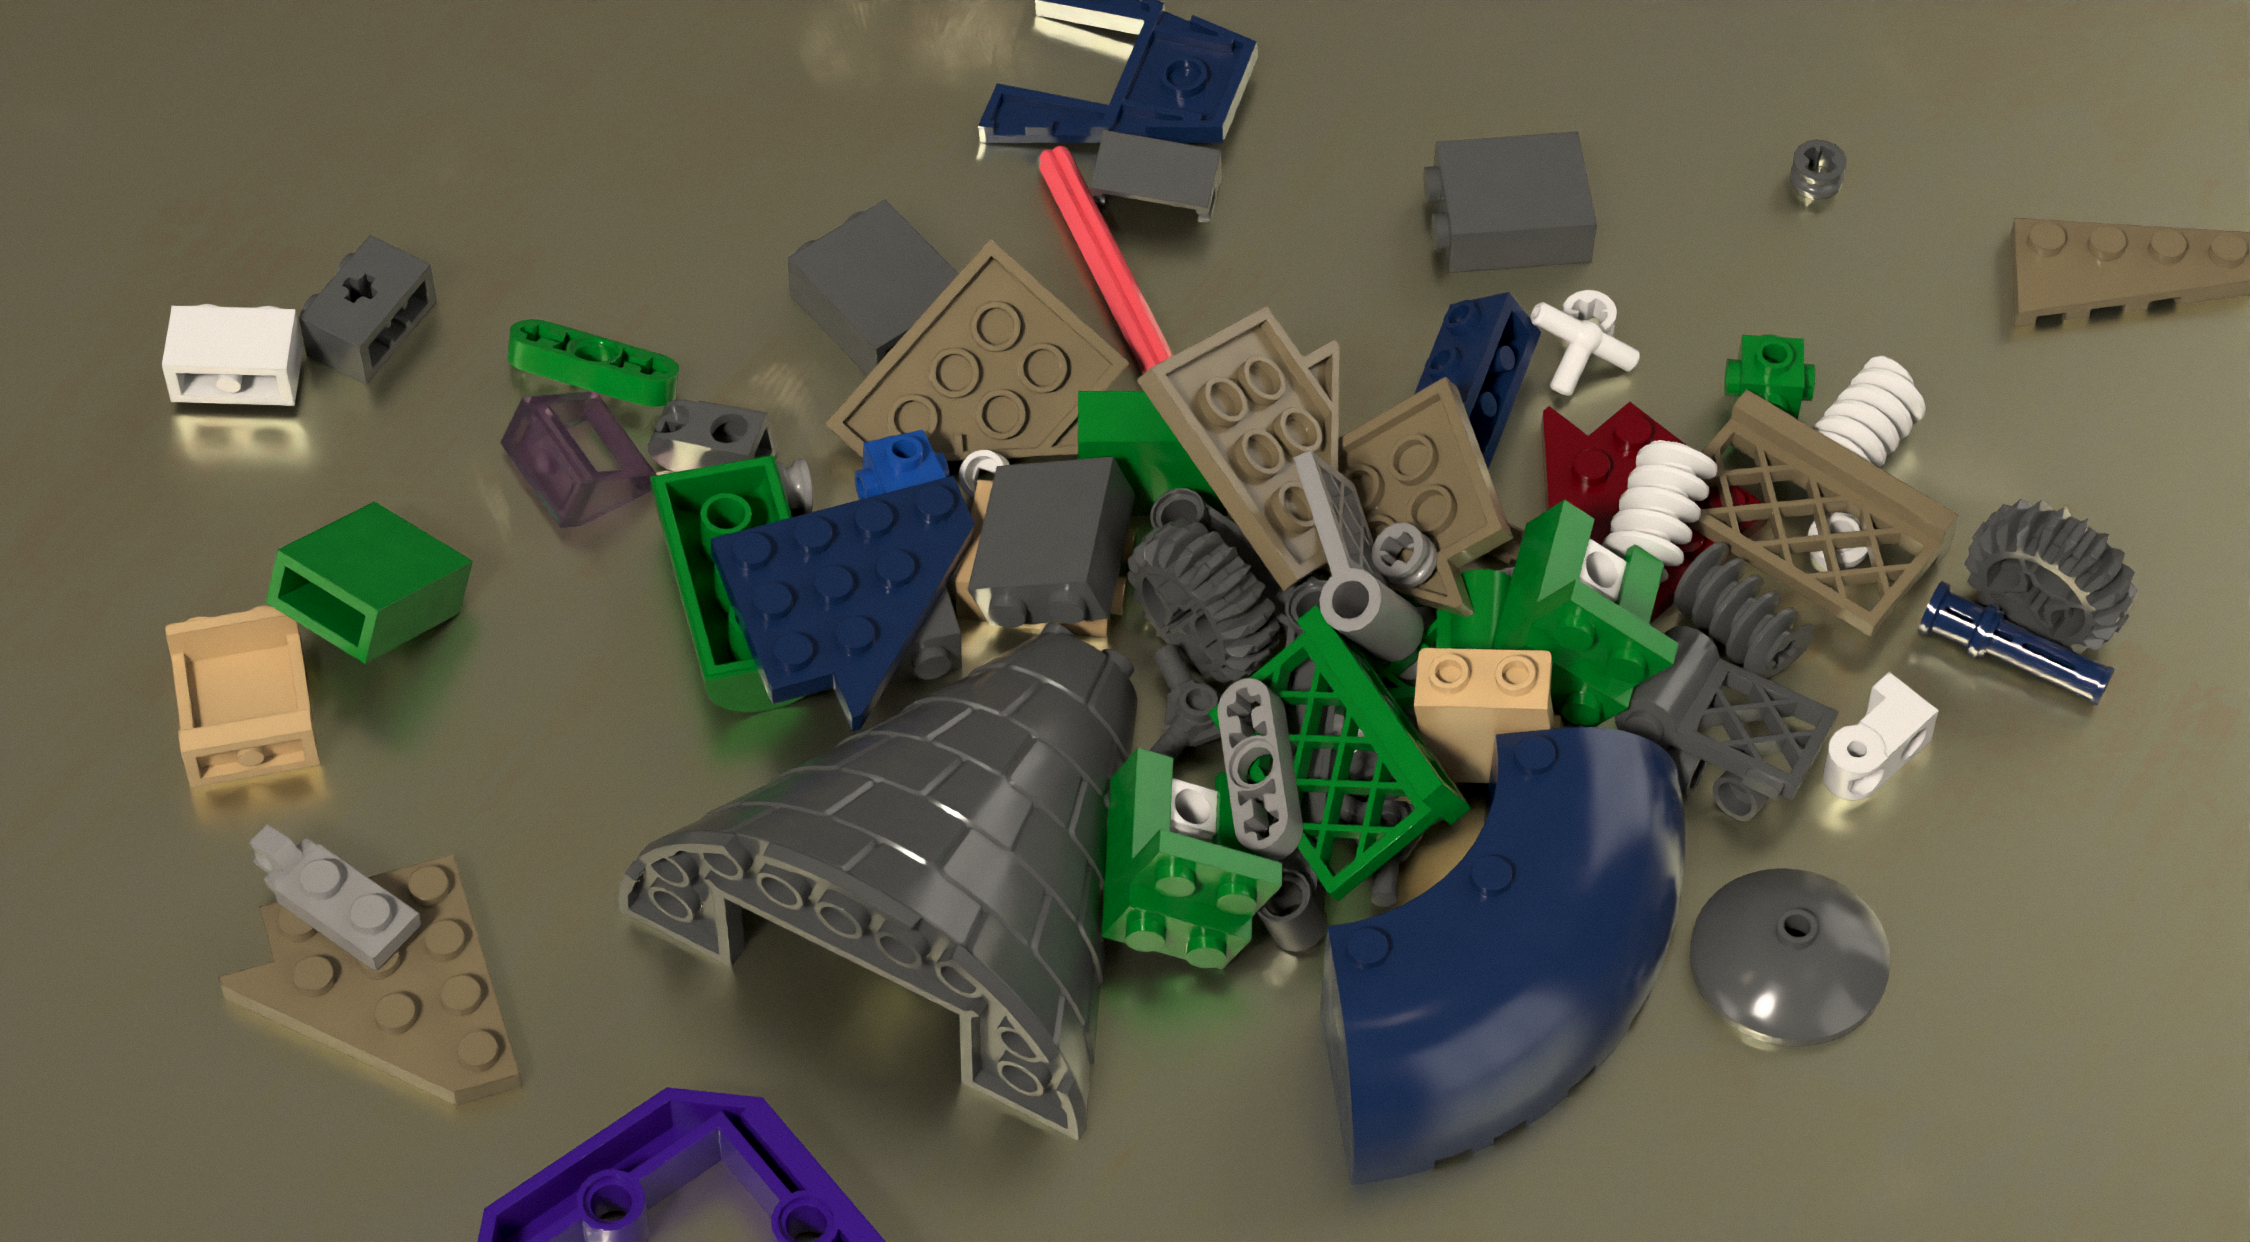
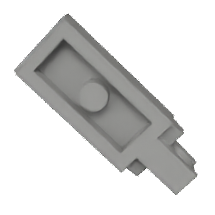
(334, 897)

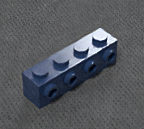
(1485, 354)

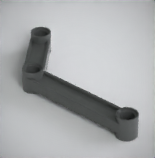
(1299, 882)

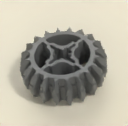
(2051, 575)
(1203, 600)

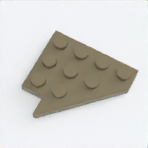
(984, 370)
(1242, 414)
(1427, 471)
(417, 1017)

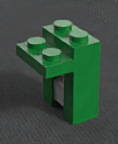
(1585, 612)
(1176, 867)

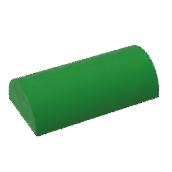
(691, 511)

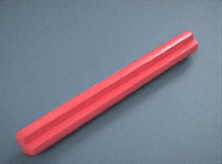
(1104, 258)

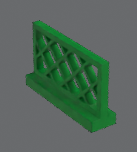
(1386, 732)

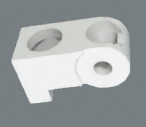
(1886, 739)

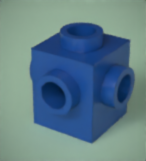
(898, 464)

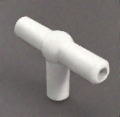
(1584, 339)

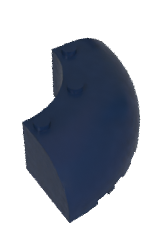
(1513, 964)

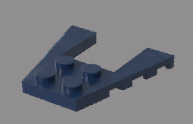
(1174, 88)

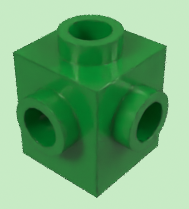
(1772, 370)

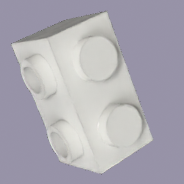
(232, 355)

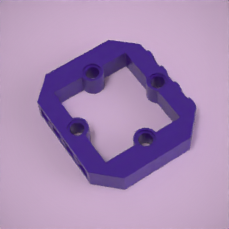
(659, 1152)

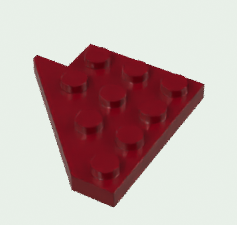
(1595, 473)

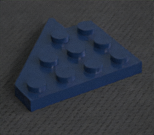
(843, 589)

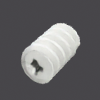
(1874, 411)
(1661, 502)

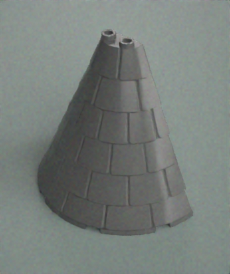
(943, 857)

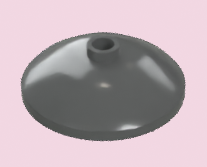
(1783, 984)

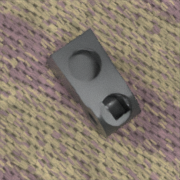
(709, 435)

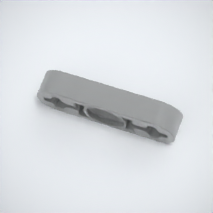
(1278, 788)

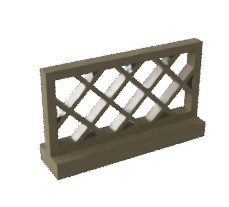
(1834, 483)

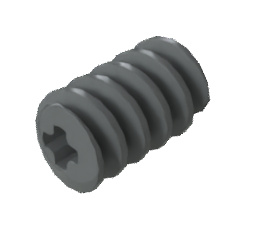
(1737, 617)

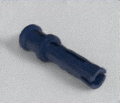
(1988, 633)

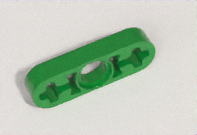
(593, 362)

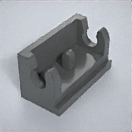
(1157, 172)

